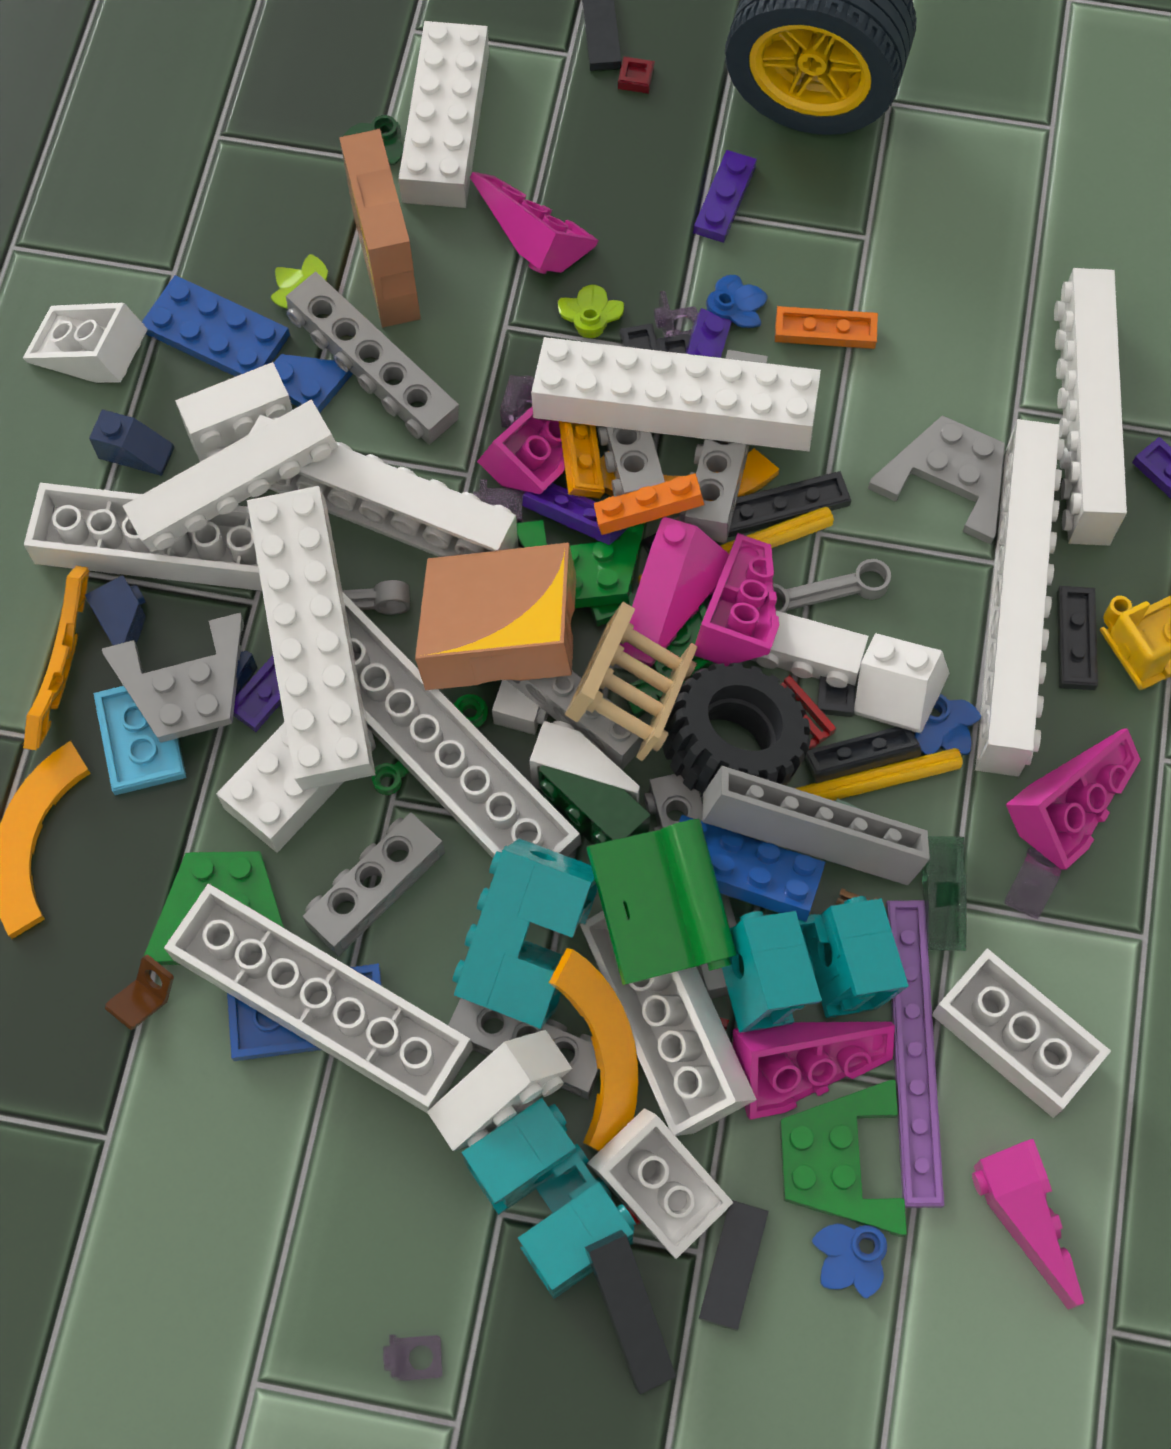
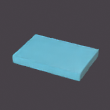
(131, 747)

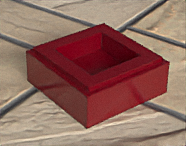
(636, 75)

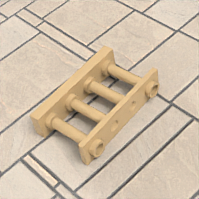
(599, 675)

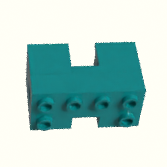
(833, 958)
(503, 967)
(538, 1155)

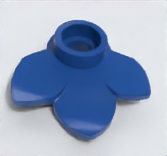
(736, 301)
(950, 728)
(846, 1261)

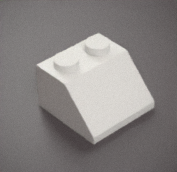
(899, 682)

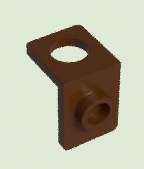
(142, 996)

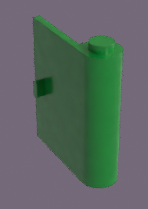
(669, 902)

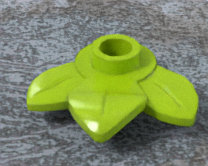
(290, 278)
(590, 310)

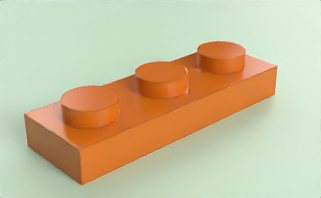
(826, 327)
(648, 504)

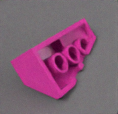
(532, 231)
(526, 454)
(674, 583)
(742, 609)
(1069, 802)
(806, 1058)
(1016, 1193)

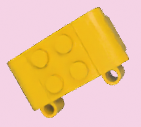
(1140, 638)

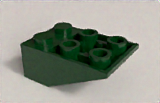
(593, 807)

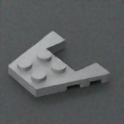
(954, 460)
(185, 695)

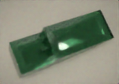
(945, 894)

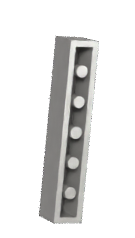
(815, 825)

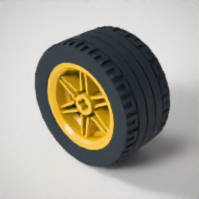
(820, 60)

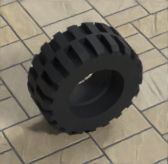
(745, 699)

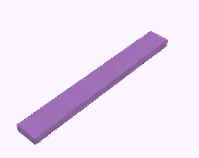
(915, 1061)

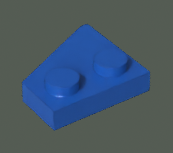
(310, 379)

